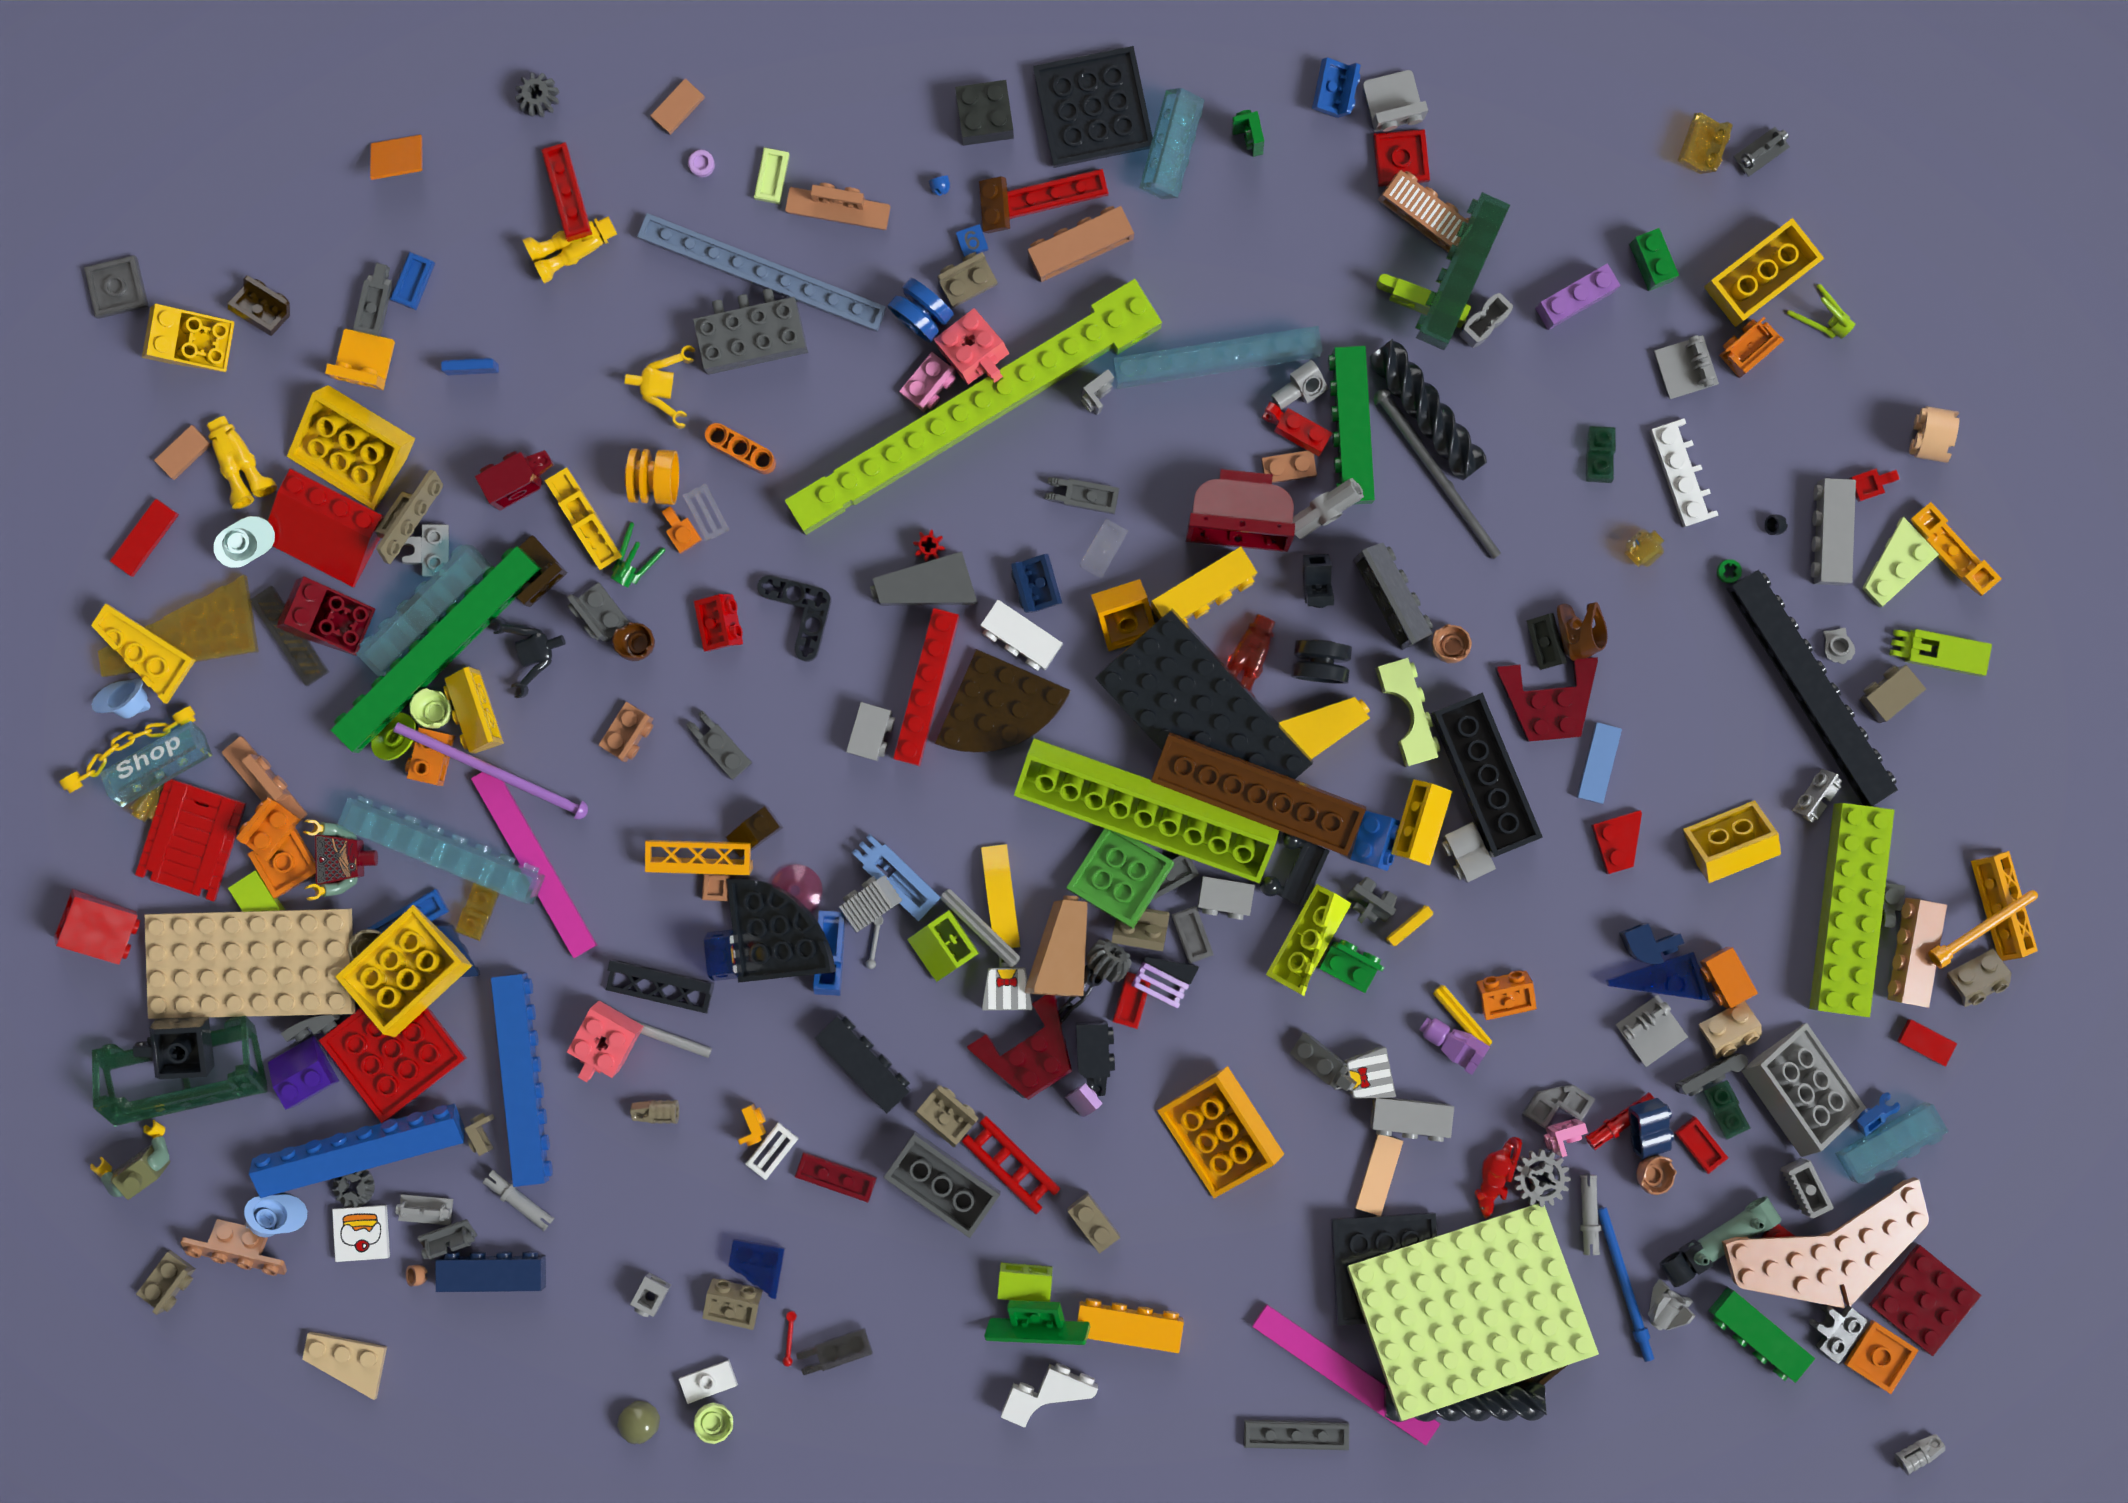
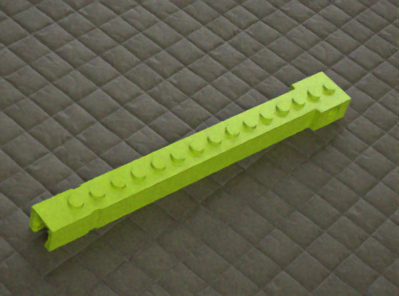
(1115, 324)

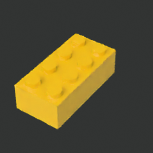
(1763, 272)
(1207, 587)

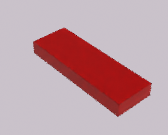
(144, 537)

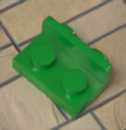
(1249, 123)

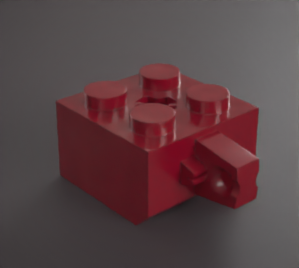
(513, 478)

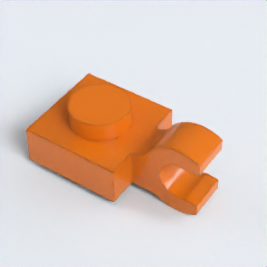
(682, 532)

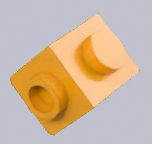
(755, 1120)

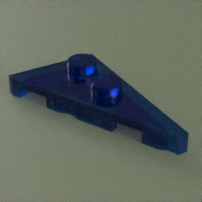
(1674, 977)

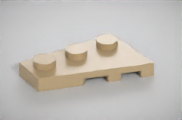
(347, 1360)

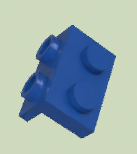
(1336, 88)
(1375, 840)

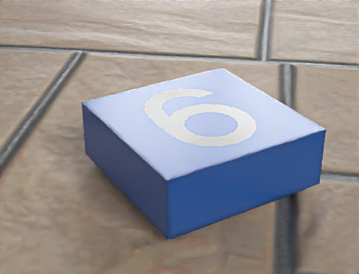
(972, 240)

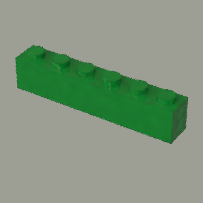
(1352, 418)

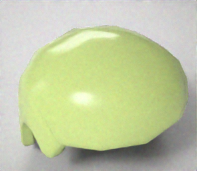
(430, 708)
(713, 1423)

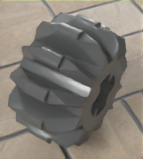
(532, 86)
(1108, 960)

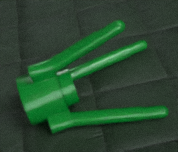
(623, 571)

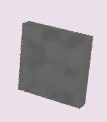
(116, 287)

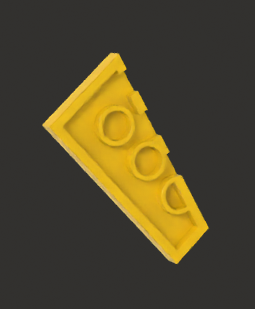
(152, 657)

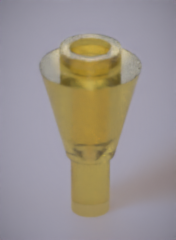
(146, 805)

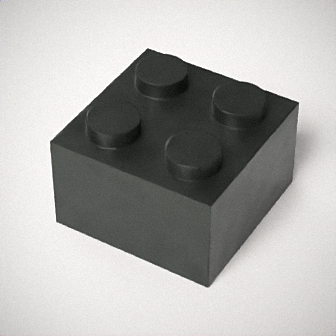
(984, 112)

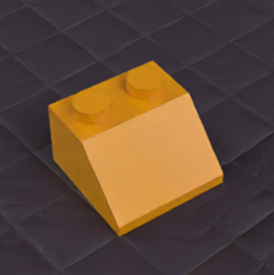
(1123, 613)

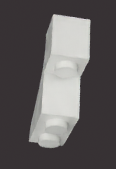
(1057, 1386)

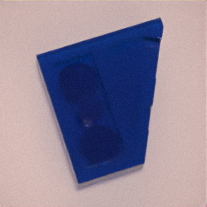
(758, 1263)

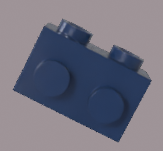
(1036, 584)

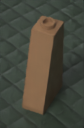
(1061, 953)

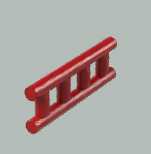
(1012, 1182)

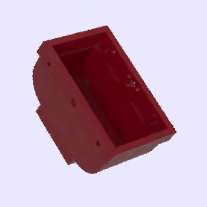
(1245, 508)

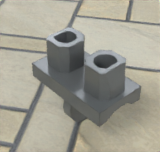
(1369, 904)

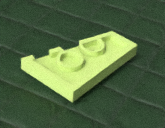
(1900, 562)

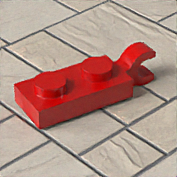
(1298, 428)

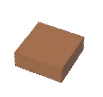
(715, 887)

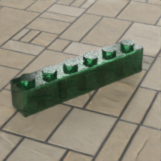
(1462, 271)

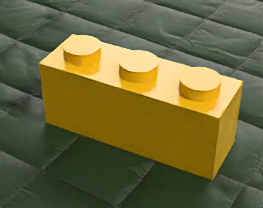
(1421, 822)

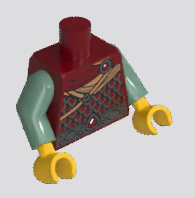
(338, 859)

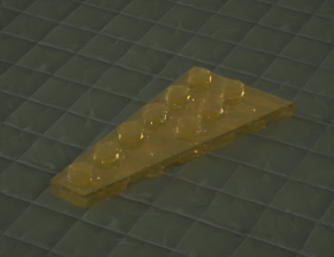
(203, 629)

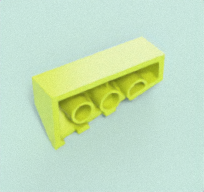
(1308, 939)

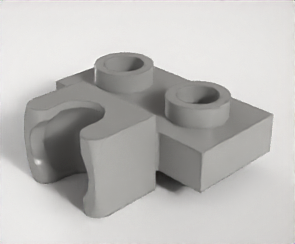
(430, 549)

